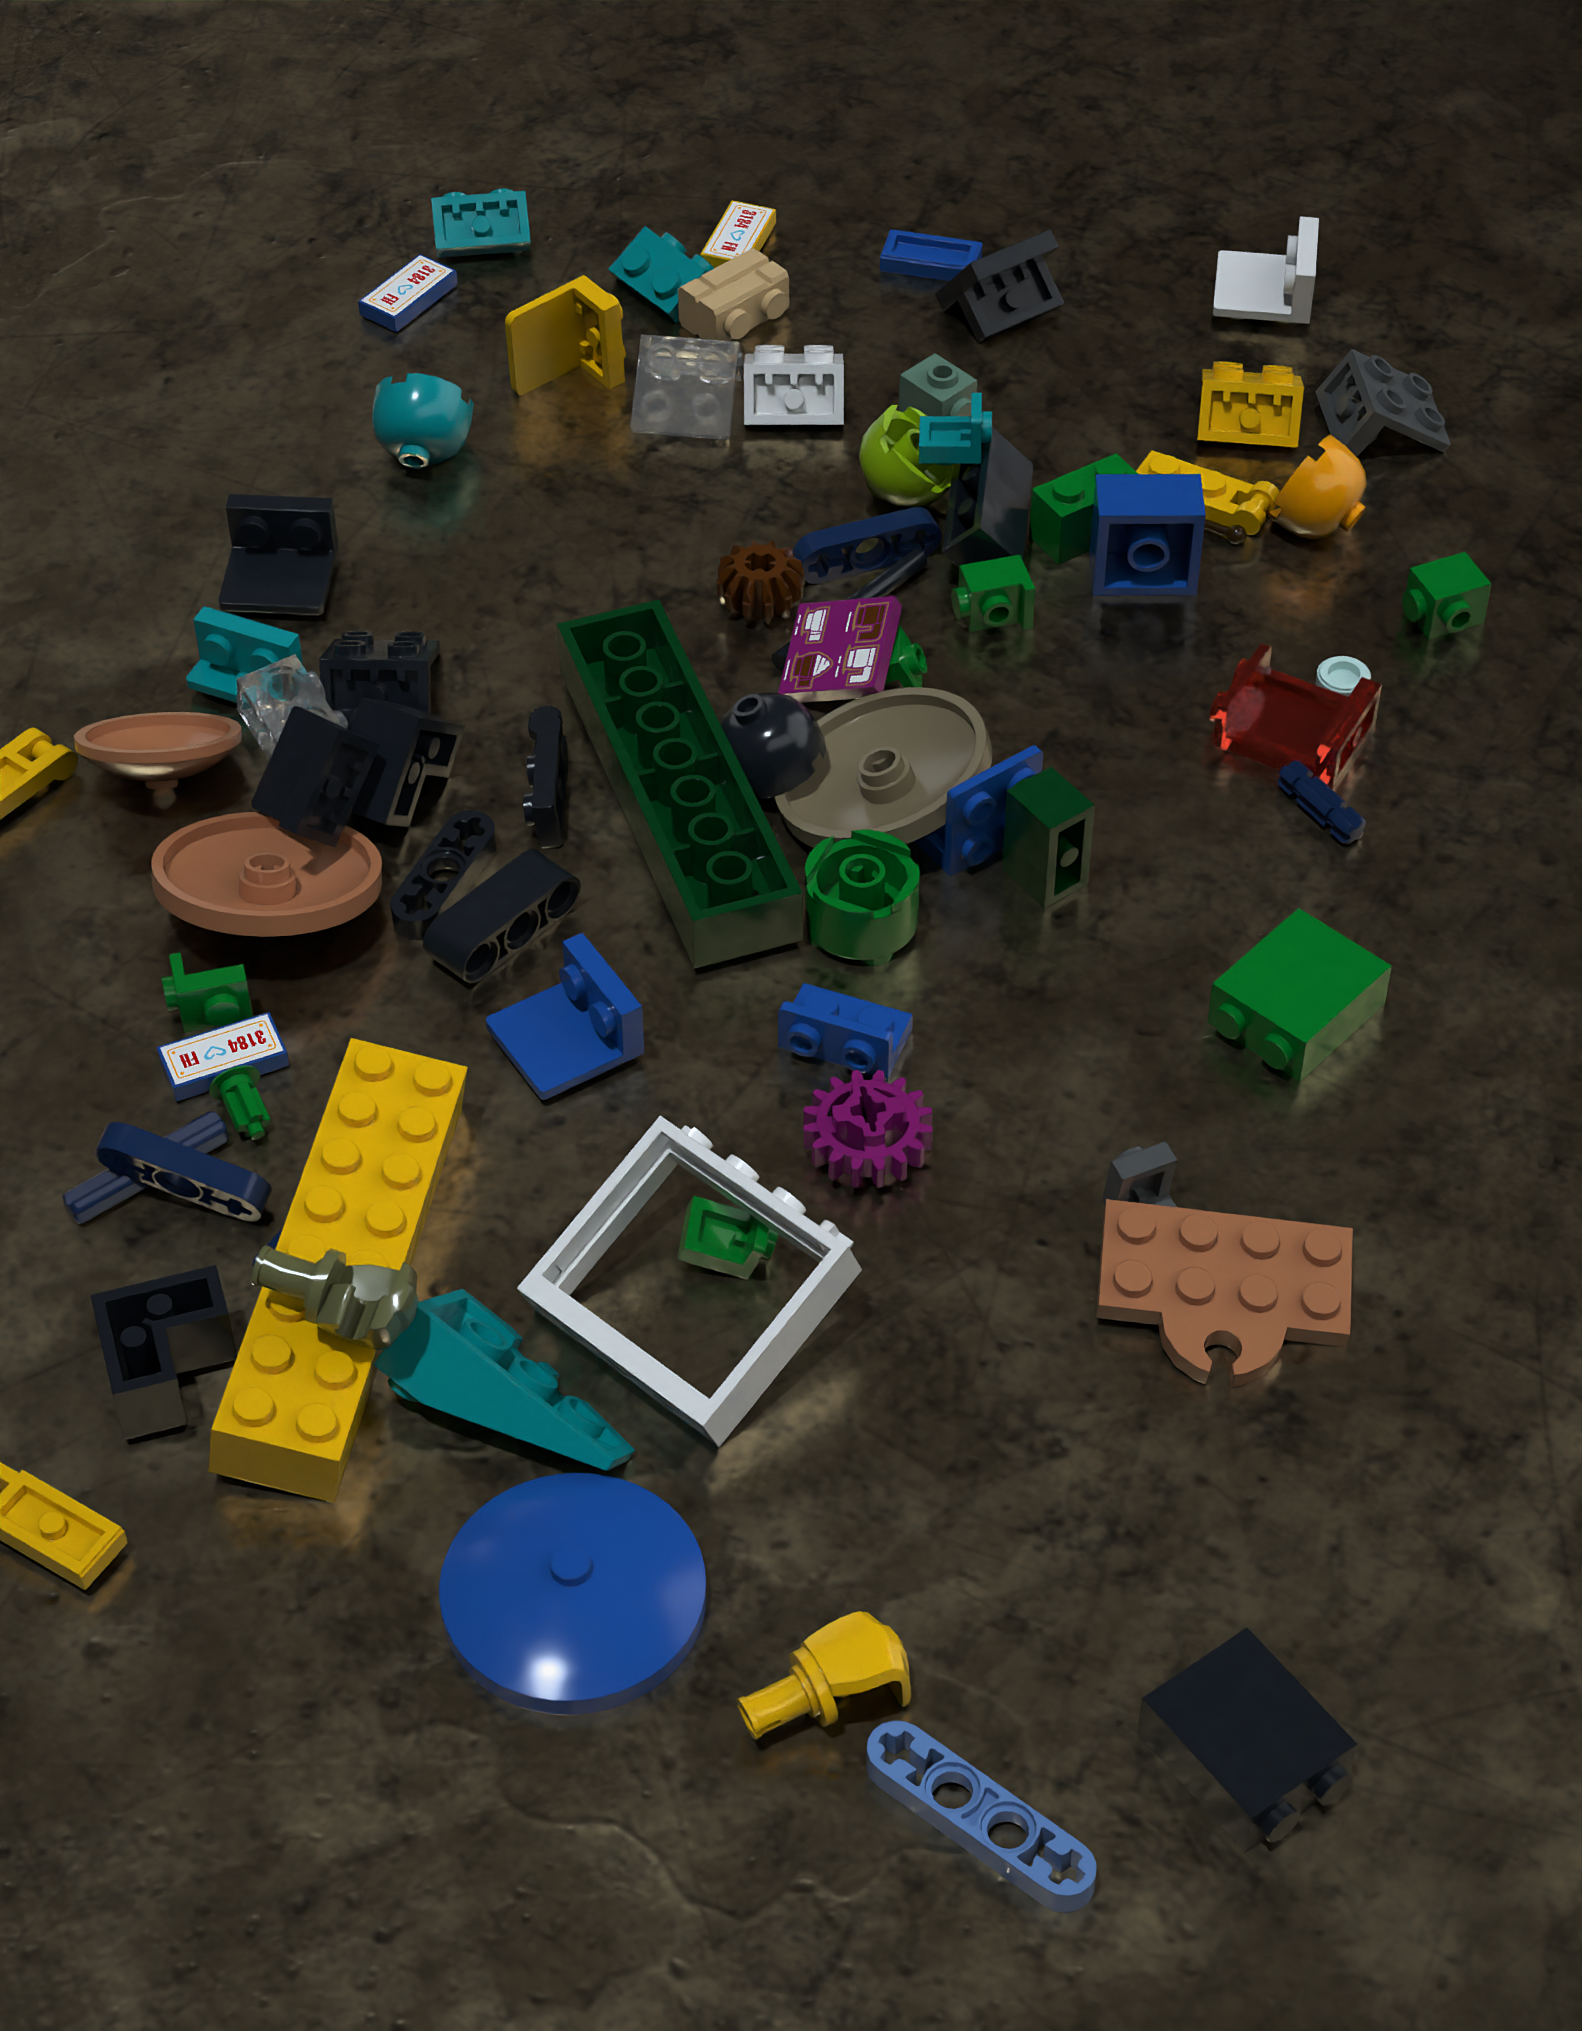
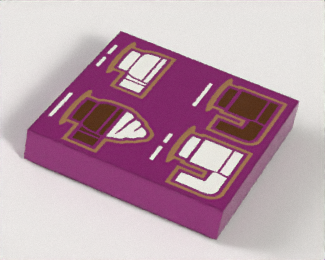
(840, 649)

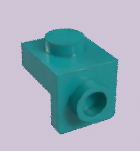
(955, 438)

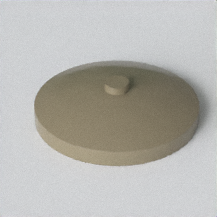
(888, 766)

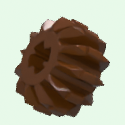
(760, 582)

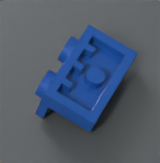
(843, 1030)

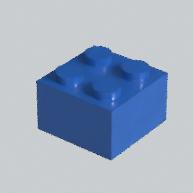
(1146, 534)

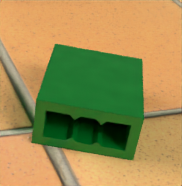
(1298, 994)

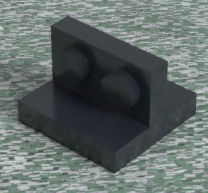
(1005, 287)

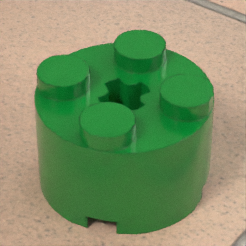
(861, 896)

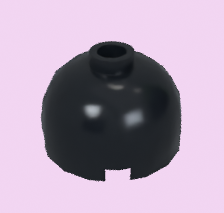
(773, 741)

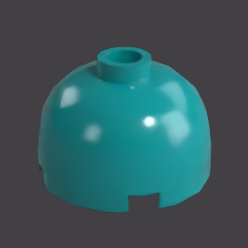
(421, 419)

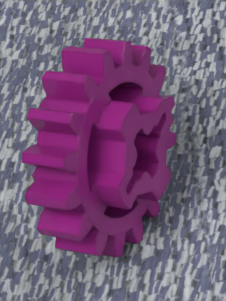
(867, 1128)

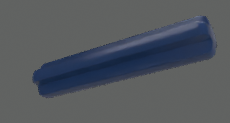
(111, 1188)

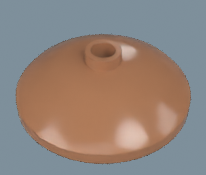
(158, 745)

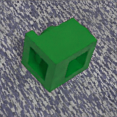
(994, 594)

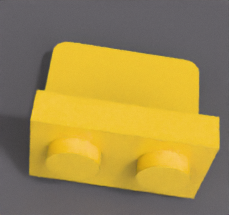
(564, 331)

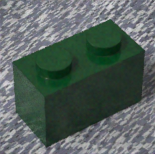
(1047, 837)

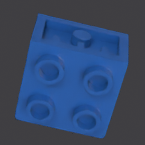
(978, 813)
(573, 1027)

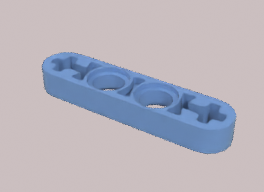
(971, 1823)

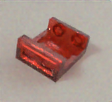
(1288, 719)

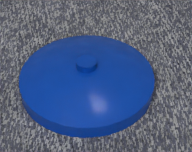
(573, 1593)

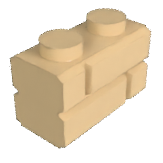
(734, 297)

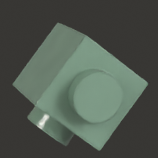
(936, 388)

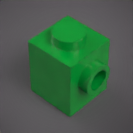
(1446, 595)

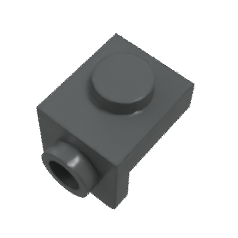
(1142, 1176)

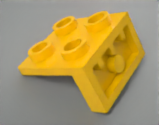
(1250, 405)

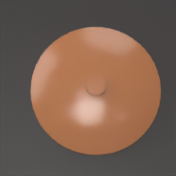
(261, 879)

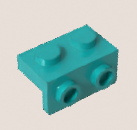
(657, 269)

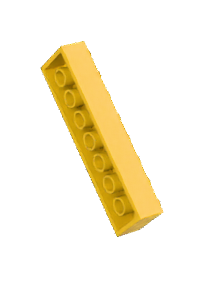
(364, 1193)

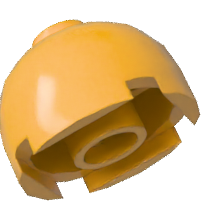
(1322, 493)

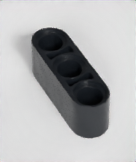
(501, 916)

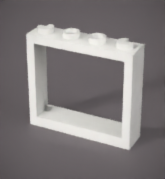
(610, 1212)

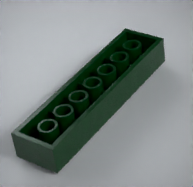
(680, 784)

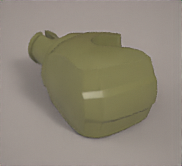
(350, 1302)

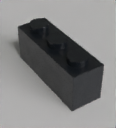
(988, 505)

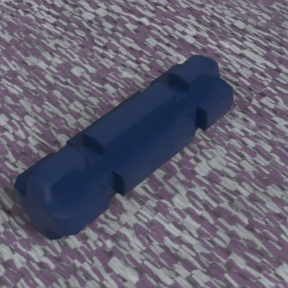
(1321, 802)

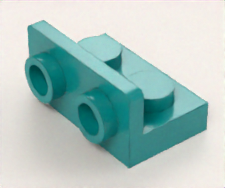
(481, 223)
(233, 648)

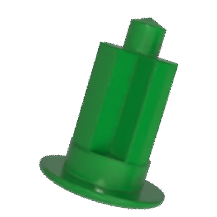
(242, 1100)

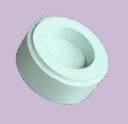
(1341, 674)

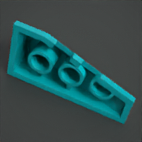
(470, 1366)

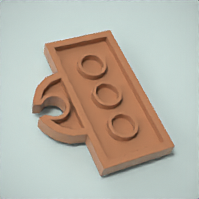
(1224, 1283)

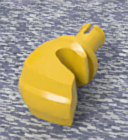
(834, 1661)

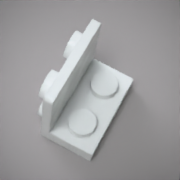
(1269, 284)
(794, 386)

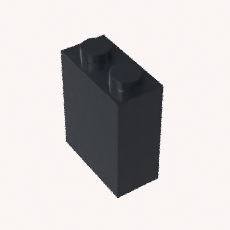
(1247, 1740)

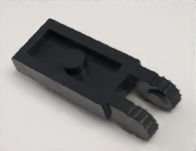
(547, 776)

